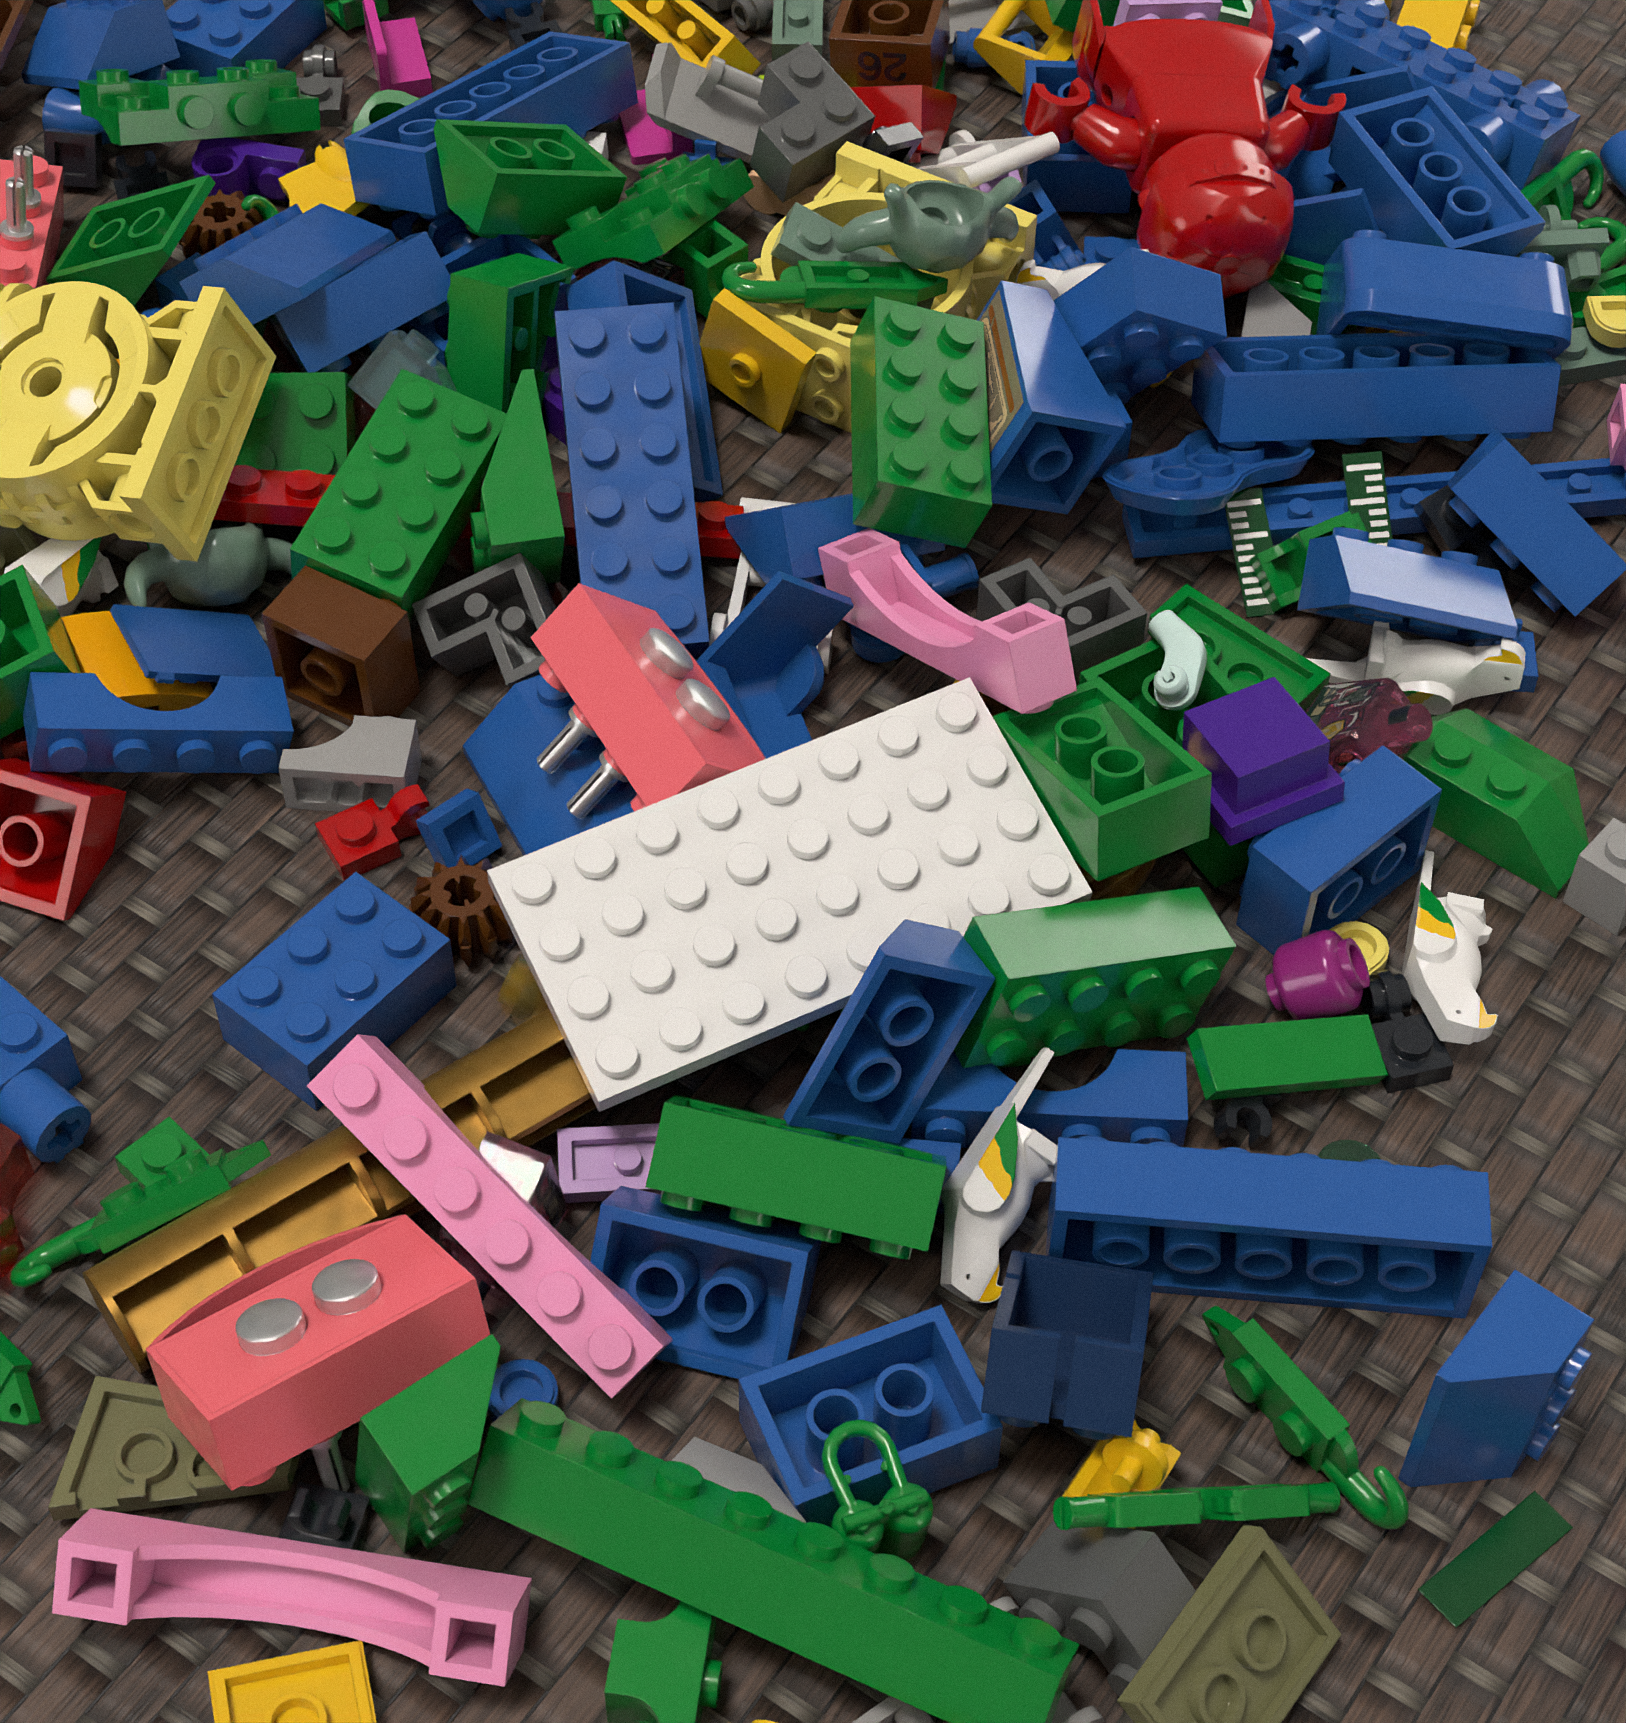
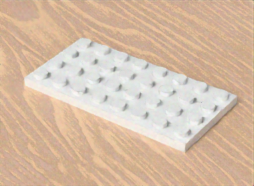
(776, 887)

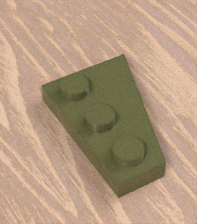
(137, 1459)

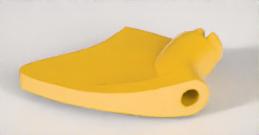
(323, 182)

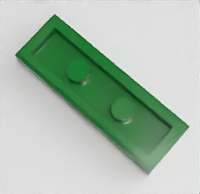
(1286, 1056)

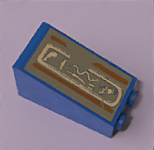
(1044, 403)

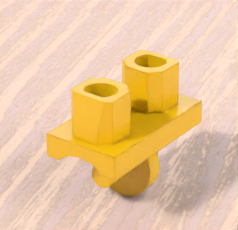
(1124, 1465)

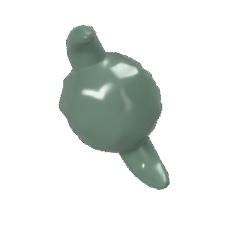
(935, 223)
(226, 572)

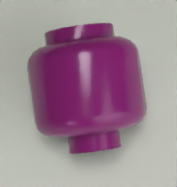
(1317, 976)

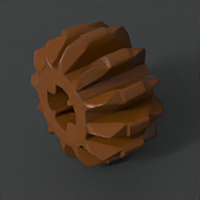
(218, 222)
(462, 908)

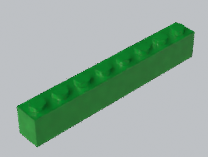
(769, 1571)

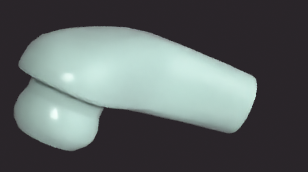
(1183, 662)

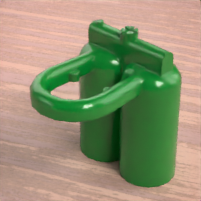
(899, 1520)

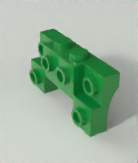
(193, 107)
(658, 211)

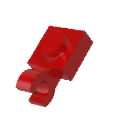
(370, 837)

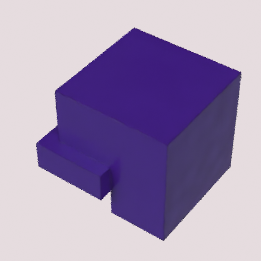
(1262, 760)

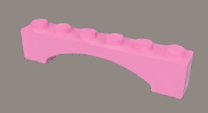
(1012, 657)
(487, 1216)
(440, 1614)

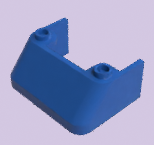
(1320, 217)
(1446, 293)
(770, 659)

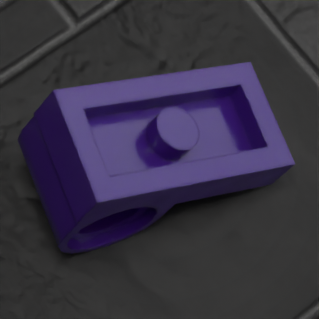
(246, 166)

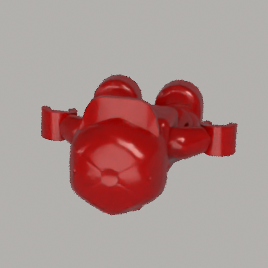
(1192, 133)

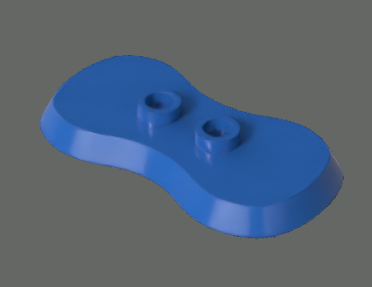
(1201, 474)

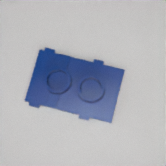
(192, 644)

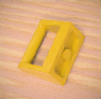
(1010, 57)

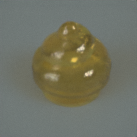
(521, 991)

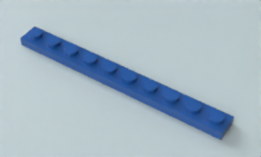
(1587, 485)

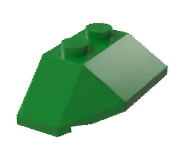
(1503, 798)

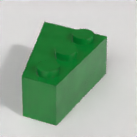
(501, 325)

